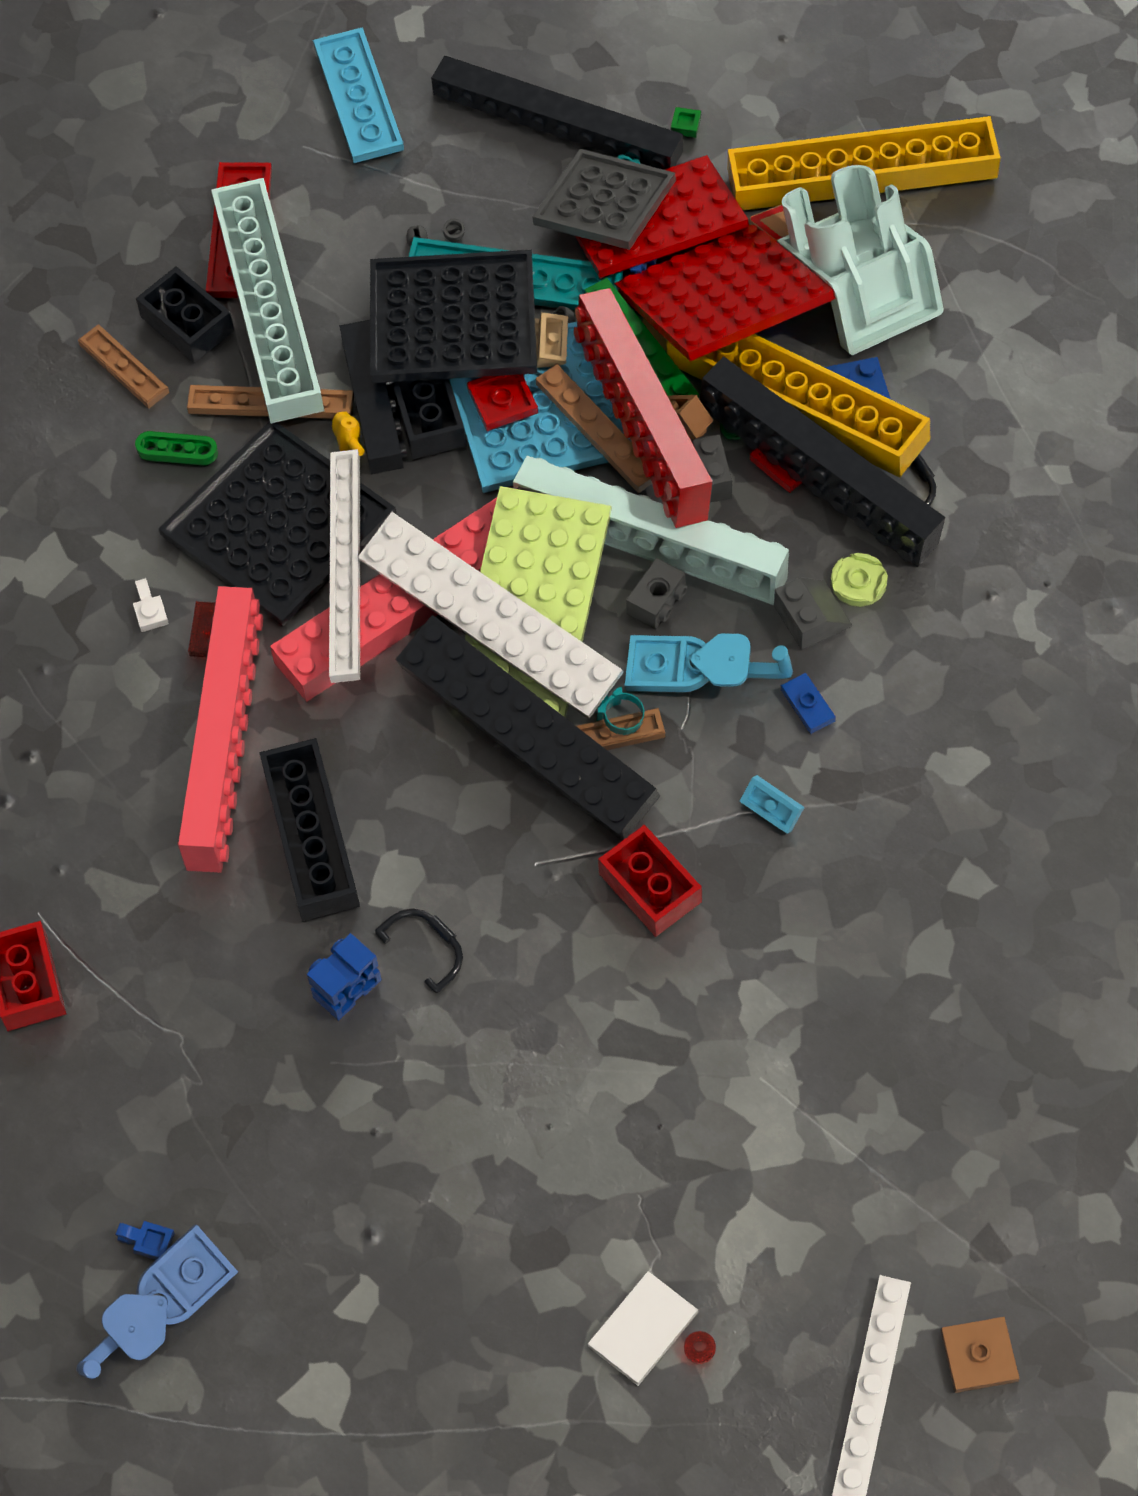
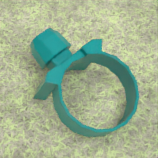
(613, 700)

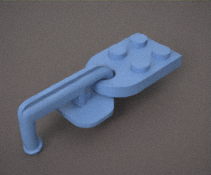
(184, 1276)

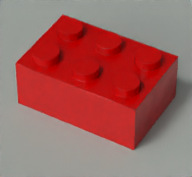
(650, 880)
(28, 977)

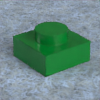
(686, 121)

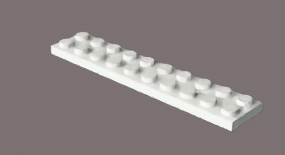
(490, 615)

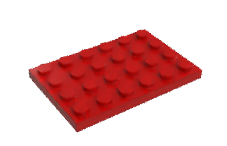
(691, 213)

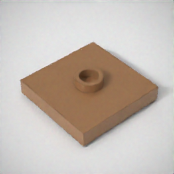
(979, 1354)

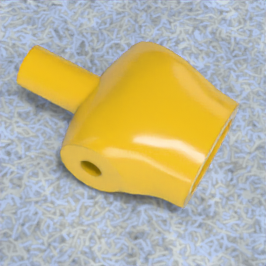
(347, 432)

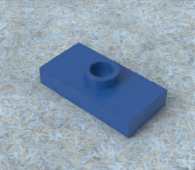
(808, 703)

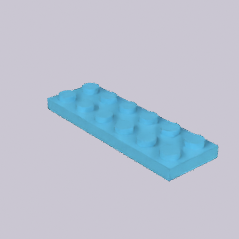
(358, 95)

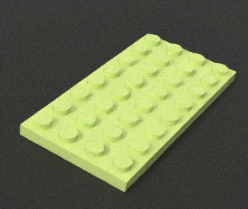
(547, 557)

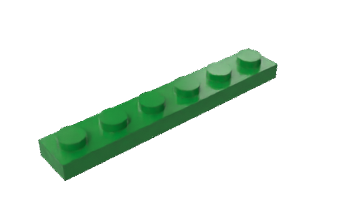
(668, 373)

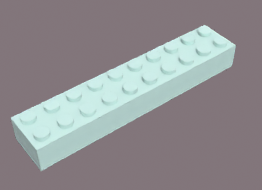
(267, 301)
(641, 528)

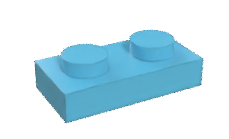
(771, 804)

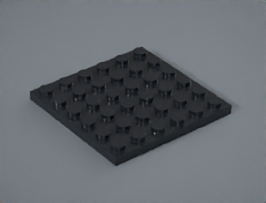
(452, 316)
(269, 521)

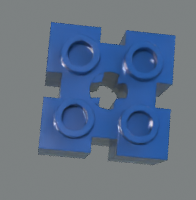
(343, 976)

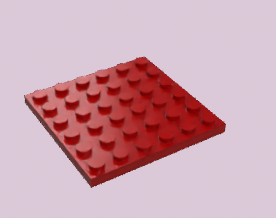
(724, 291)

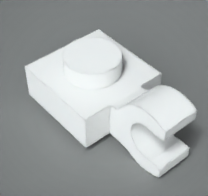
(150, 609)

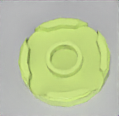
(859, 579)

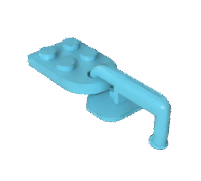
(667, 663)

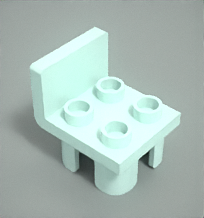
(868, 256)

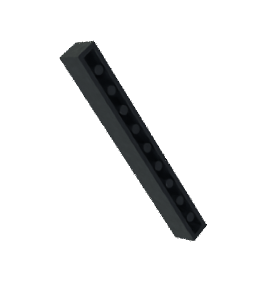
(556, 113)

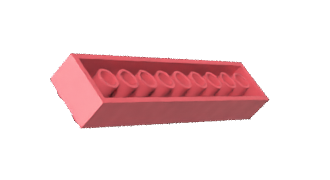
(385, 613)
(220, 730)

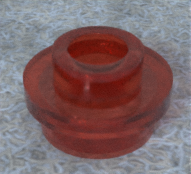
(699, 1357)

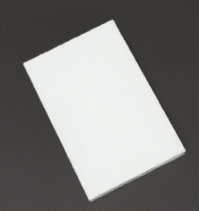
(643, 1328)

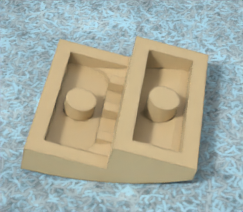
(551, 339)

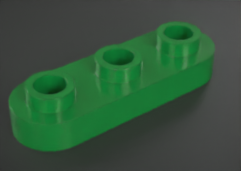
(166, 443)

